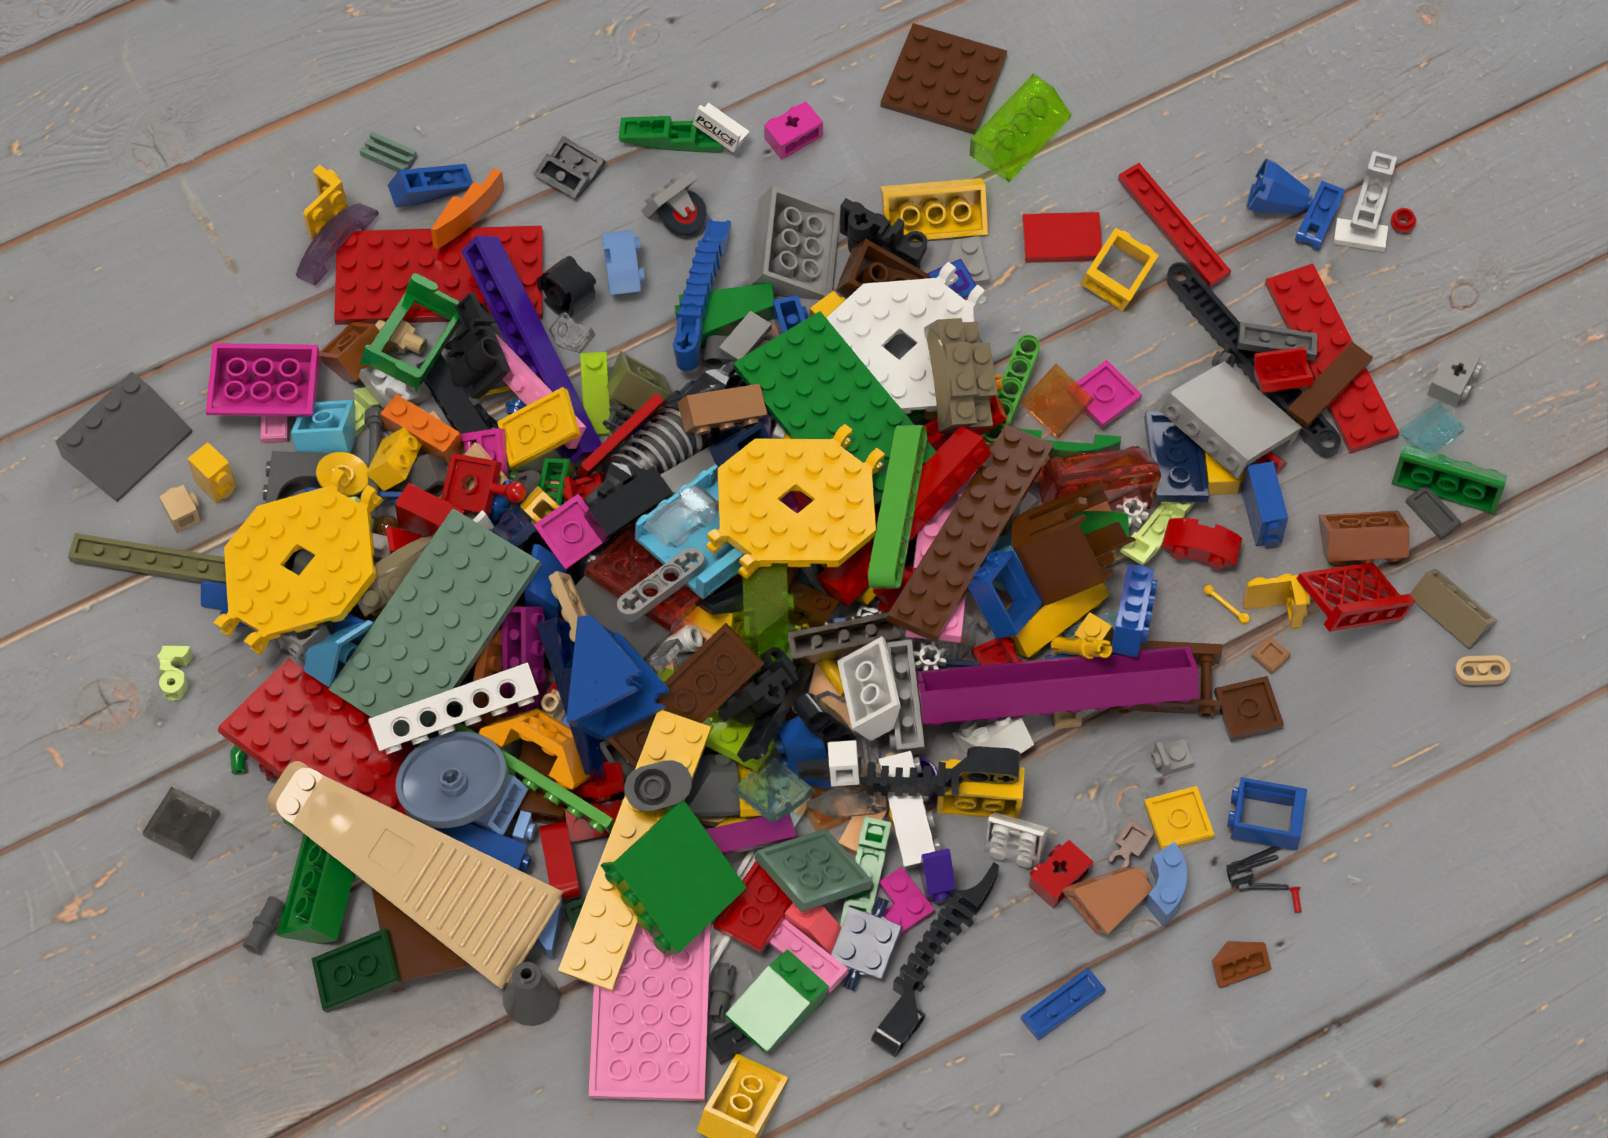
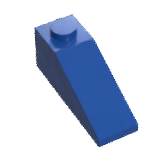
(427, 184)

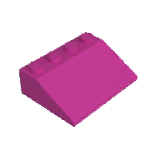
(263, 379)

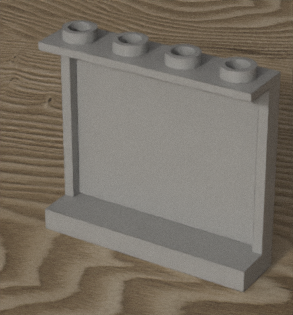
(1229, 418)

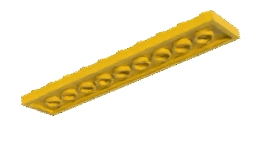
(605, 922)

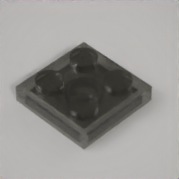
(181, 823)

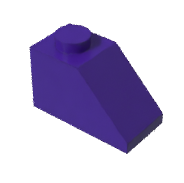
(937, 876)

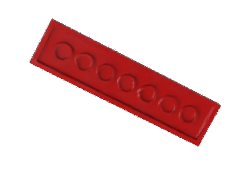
(1309, 308)

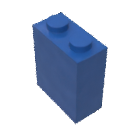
(1264, 504)

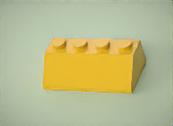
(938, 208)
(1054, 618)

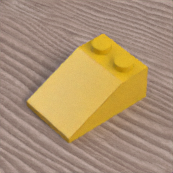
(742, 1100)

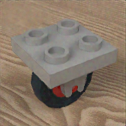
(681, 209)

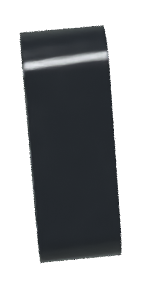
(822, 719)

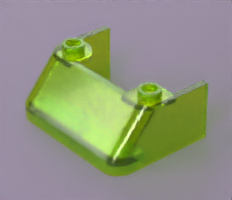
(766, 609)

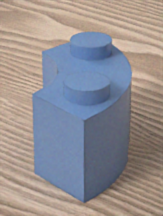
(621, 262)
(1170, 883)

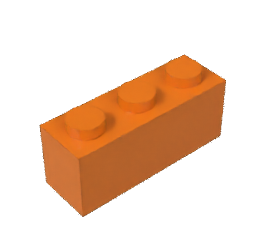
(434, 435)

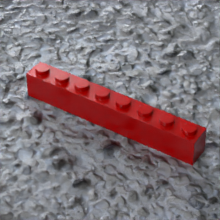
(939, 481)

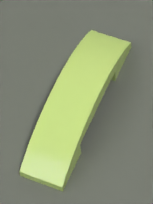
(1151, 535)

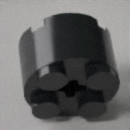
(567, 287)

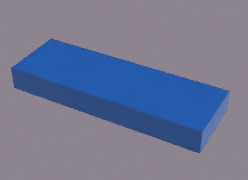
(1063, 1004)

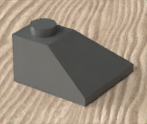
(714, 786)

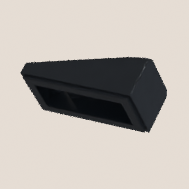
(724, 601)

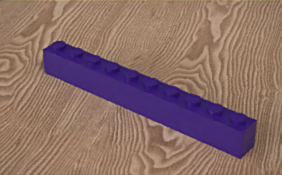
(524, 329)

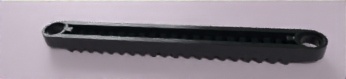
(1224, 328)

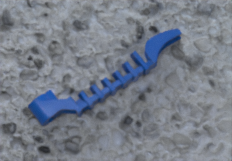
(702, 274)

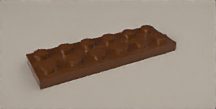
(697, 687)

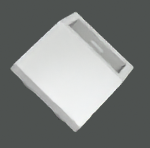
(1001, 733)

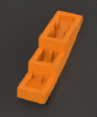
(465, 211)

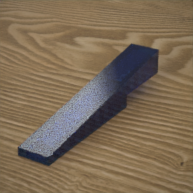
(560, 653)

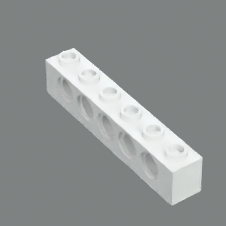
(519, 677)

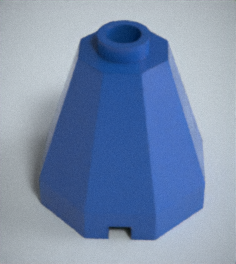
(1277, 191)

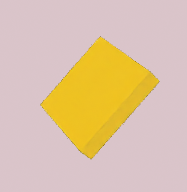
(1179, 818)

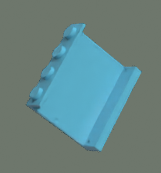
(717, 566)

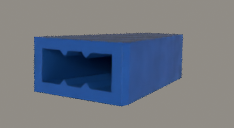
(493, 844)

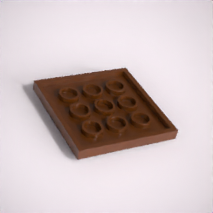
(944, 78)

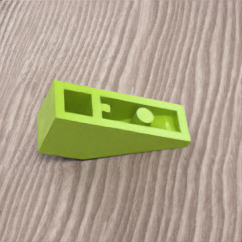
(594, 389)

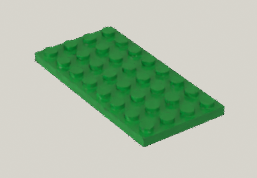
(819, 384)

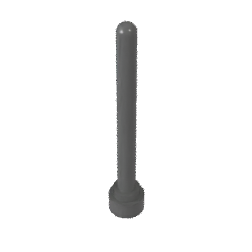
(374, 423)

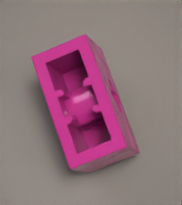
(793, 130)

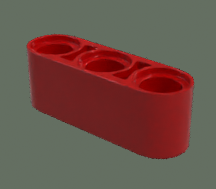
(559, 859)

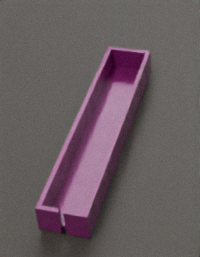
(1057, 685)

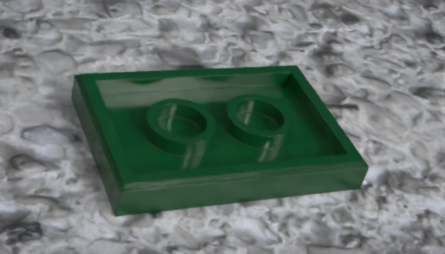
(356, 970)

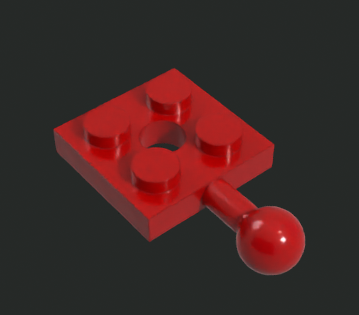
(482, 494)

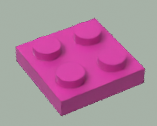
(1111, 393)
(569, 532)

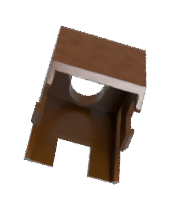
(1058, 553)

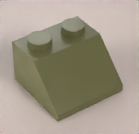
(635, 383)

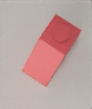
(816, 925)

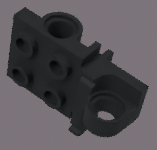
(862, 224)
(476, 349)
(763, 691)

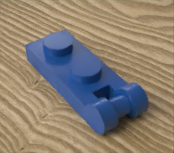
(1320, 214)

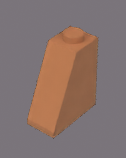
(1109, 897)

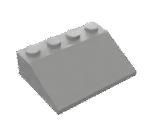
(794, 245)

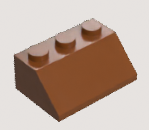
(1364, 536)

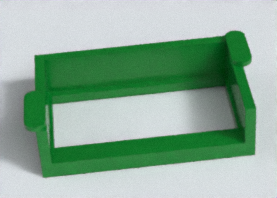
(425, 294)

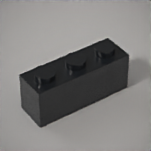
(627, 503)

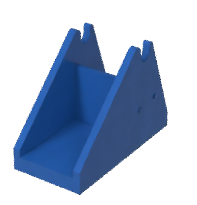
(609, 682)

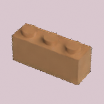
(722, 409)

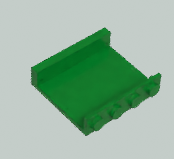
(674, 879)

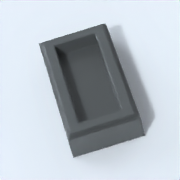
(1433, 512)

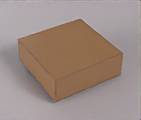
(1270, 655)

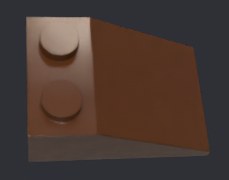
(873, 265)

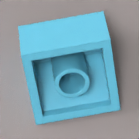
(328, 430)

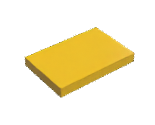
(539, 428)

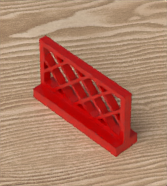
(1361, 611)

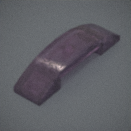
(330, 238)

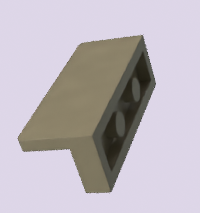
(1452, 607)

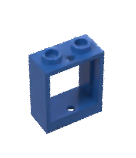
(1024, 597)
(1271, 793)

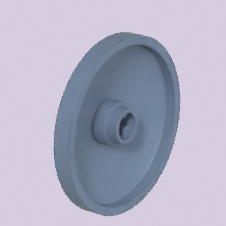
(452, 779)

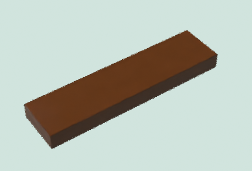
(1329, 385)

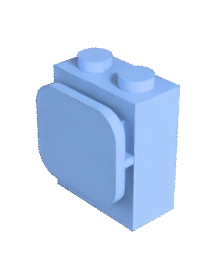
(502, 813)

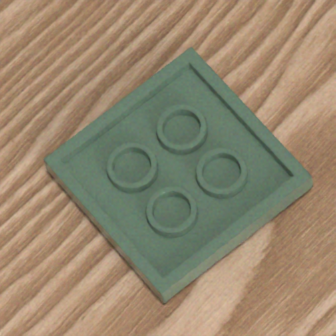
(813, 869)

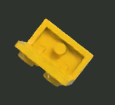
(328, 204)
(1278, 591)

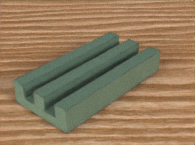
(389, 149)

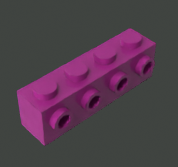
(520, 646)

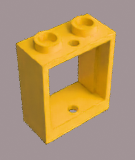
(1108, 288)

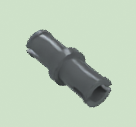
(263, 924)
(721, 992)

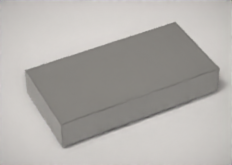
(745, 337)

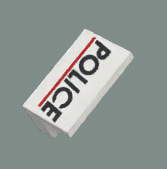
(720, 127)

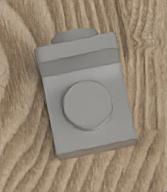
(1172, 757)

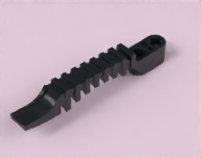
(980, 765)
(904, 1016)

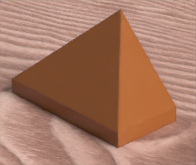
(1239, 961)

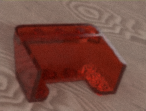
(1116, 468)

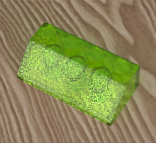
(1019, 128)

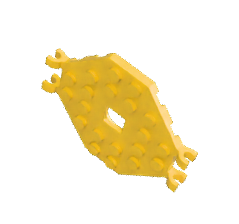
(770, 532)
(275, 598)

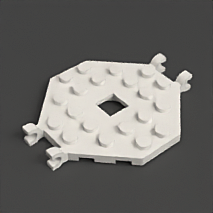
(902, 307)

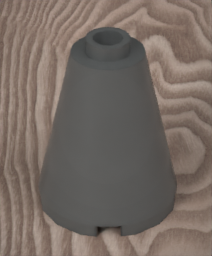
(530, 995)

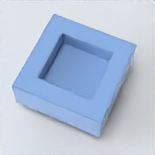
(524, 827)

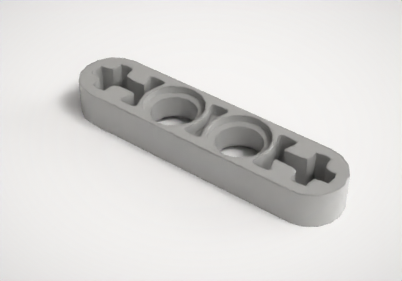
(657, 581)

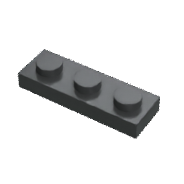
(1267, 338)

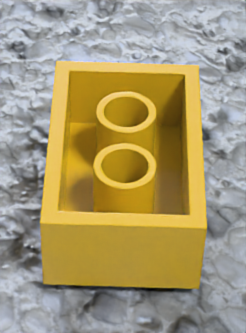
(983, 799)

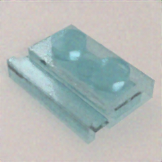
(1432, 429)

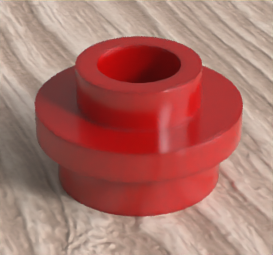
(1406, 215)

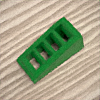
(556, 465)

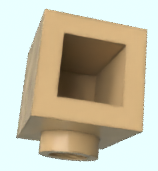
(180, 507)

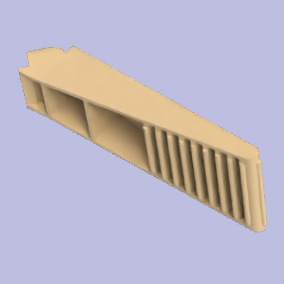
(450, 889)

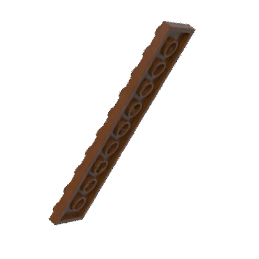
(970, 533)

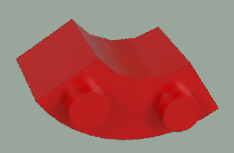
(1191, 541)

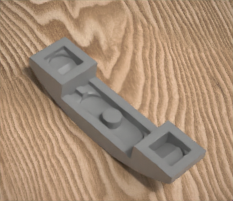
(1373, 192)

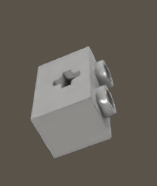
(1454, 375)

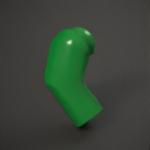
(237, 760)

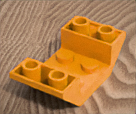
(550, 734)

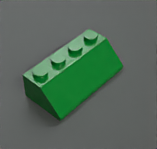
(1449, 479)
(316, 896)

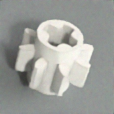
(1136, 506)
(931, 651)

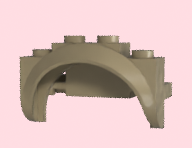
(960, 374)
(390, 575)

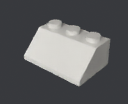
(870, 689)

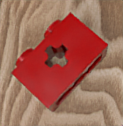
(1063, 857)

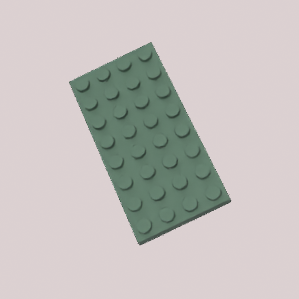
(436, 620)

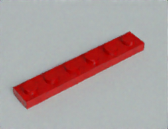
(1174, 225)

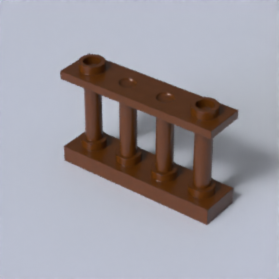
(1206, 656)

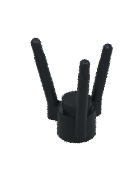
(1241, 871)

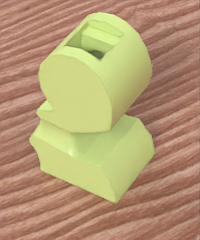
(173, 681)

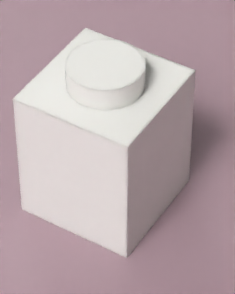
(843, 763)

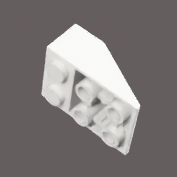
(1015, 840)

